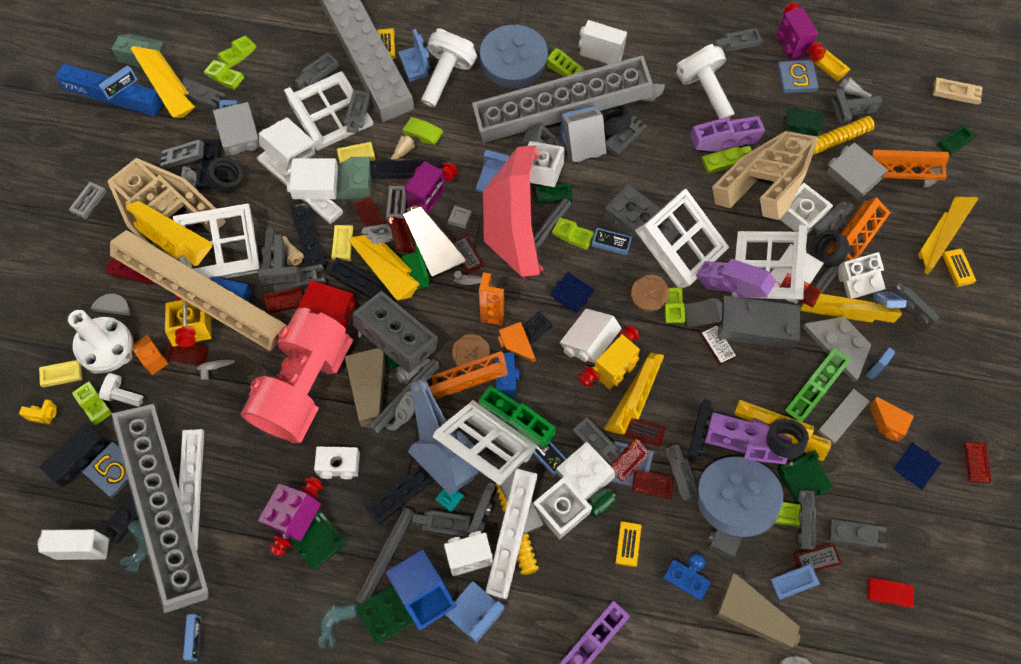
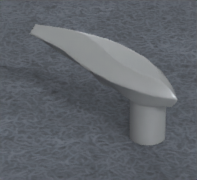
(466, 279)
(205, 367)

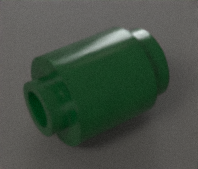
(602, 502)

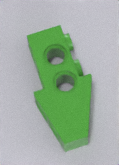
(818, 385)

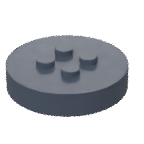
(513, 56)
(739, 496)

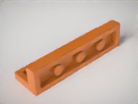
(909, 159)
(858, 225)
(487, 296)
(471, 378)

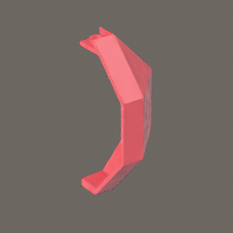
(509, 213)

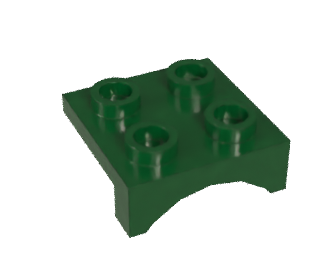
(805, 475)
(318, 542)
(384, 615)

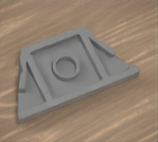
(845, 338)

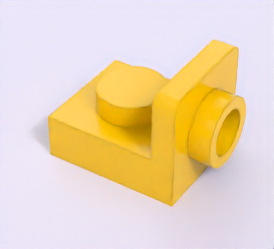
(40, 415)

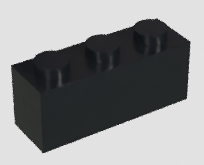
(74, 455)

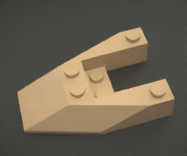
(778, 160)
(159, 191)

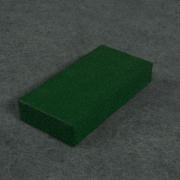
(956, 140)
(555, 194)

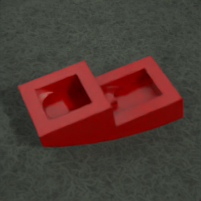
(890, 593)

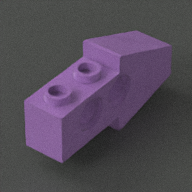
(725, 134)
(737, 278)
(744, 438)
(597, 636)

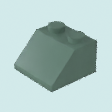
(123, 44)
(354, 178)

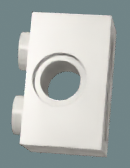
(328, 455)

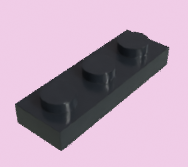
(210, 152)
(700, 431)

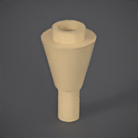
(403, 147)
(292, 254)

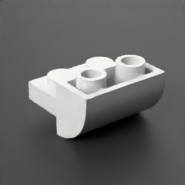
(862, 275)

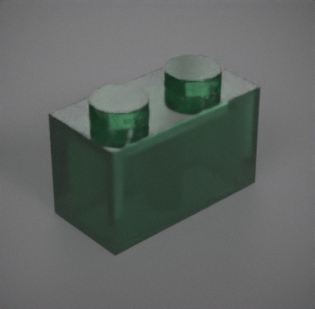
(803, 121)

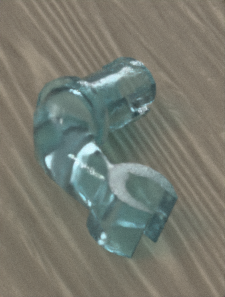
(141, 553)
(331, 617)

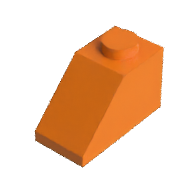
(516, 341)
(149, 354)
(890, 419)

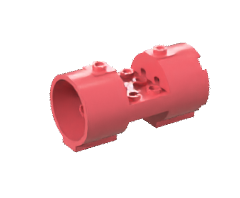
(282, 402)

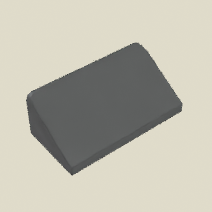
(703, 312)

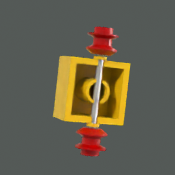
(186, 323)
(614, 362)

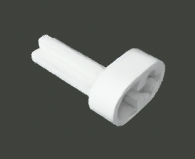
(110, 391)

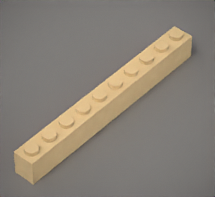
(196, 289)

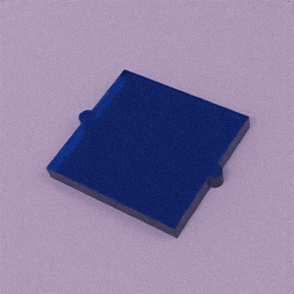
(572, 292)
(917, 466)

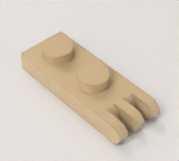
(957, 91)

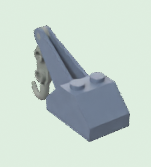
(438, 460)

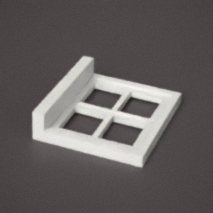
(307, 121)
(666, 254)
(797, 264)
(231, 269)
(495, 430)

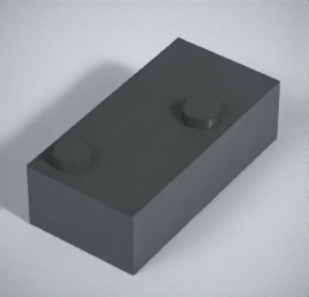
(759, 322)

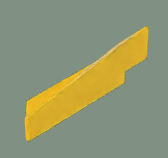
(164, 81)
(945, 231)
(169, 234)
(386, 266)
(852, 309)
(635, 396)
(749, 411)

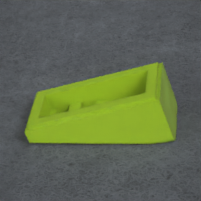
(562, 58)

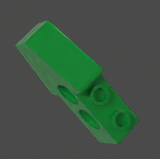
(518, 417)

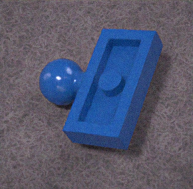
(687, 578)

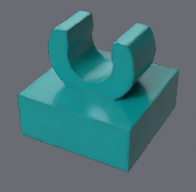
(450, 501)

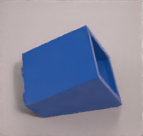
(421, 589)

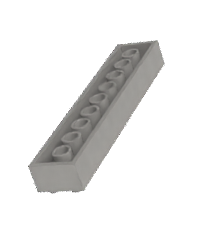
(369, 57)
(546, 102)
(159, 508)

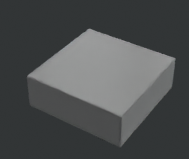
(459, 217)

